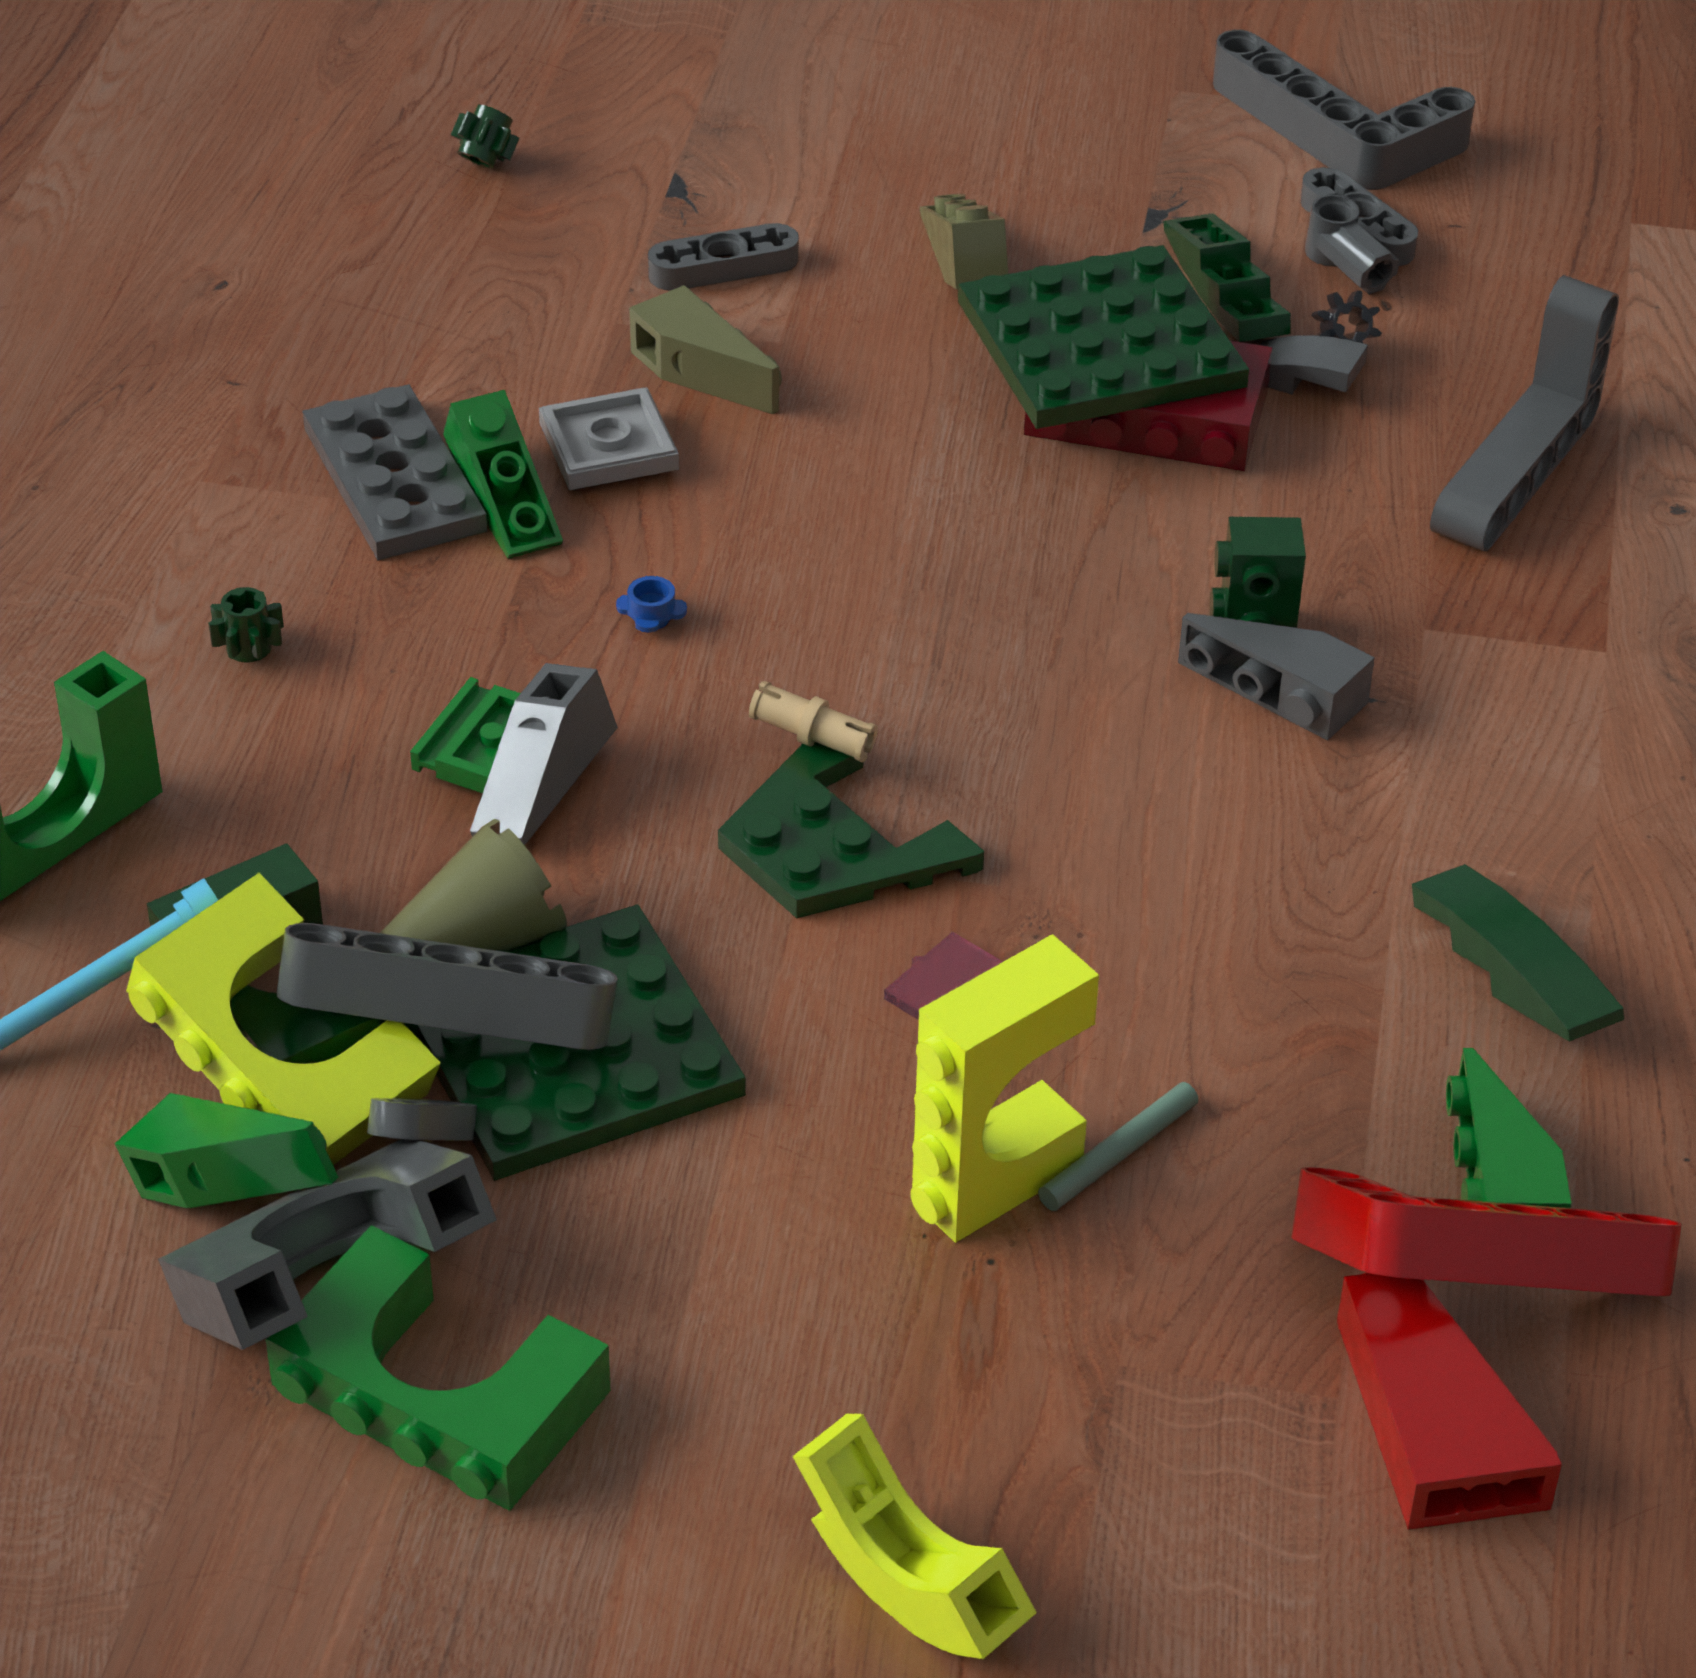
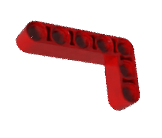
(1482, 1240)

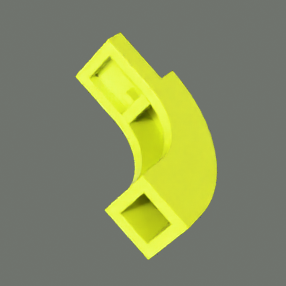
(925, 1579)

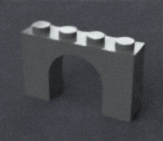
(243, 1274)

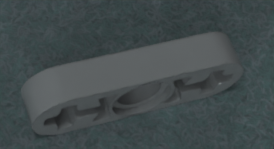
(1379, 219)
(693, 263)

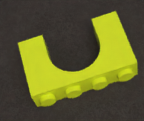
(188, 990)
(970, 1045)

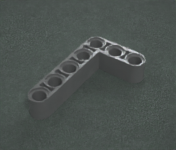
(1333, 125)
(1541, 424)

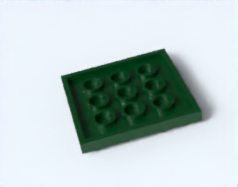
(1101, 336)
(562, 1100)

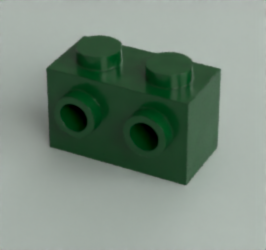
(1260, 570)

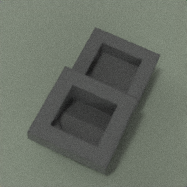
(1314, 359)

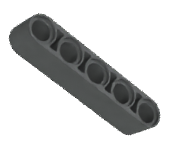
(446, 986)

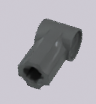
(1340, 241)

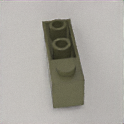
(965, 238)
(700, 350)

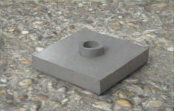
(608, 438)

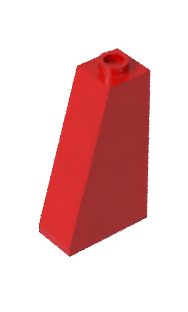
(1439, 1410)

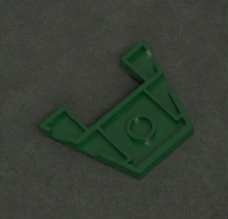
(819, 852)

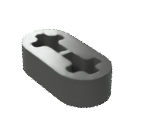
(422, 1119)

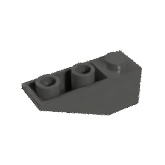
(1282, 668)
(545, 747)

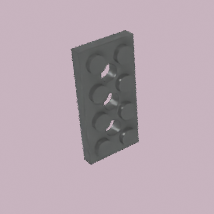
(381, 497)

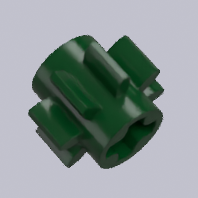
(485, 136)
(246, 624)

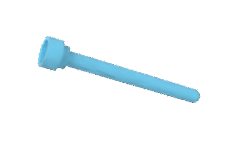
(103, 970)

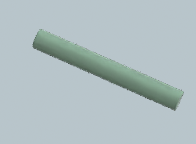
(1118, 1146)

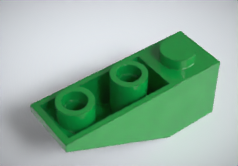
(501, 473)
(1501, 1142)
(216, 1153)

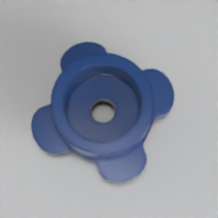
(651, 603)

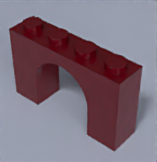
(1197, 430)

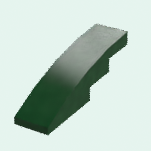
(1225, 278)
(1524, 956)

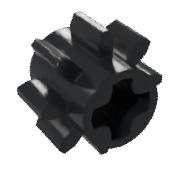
(1359, 316)

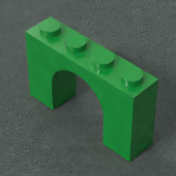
(101, 775)
(481, 1436)

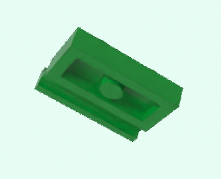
(466, 736)

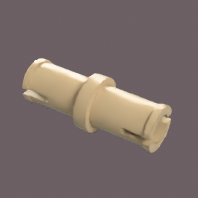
(813, 721)

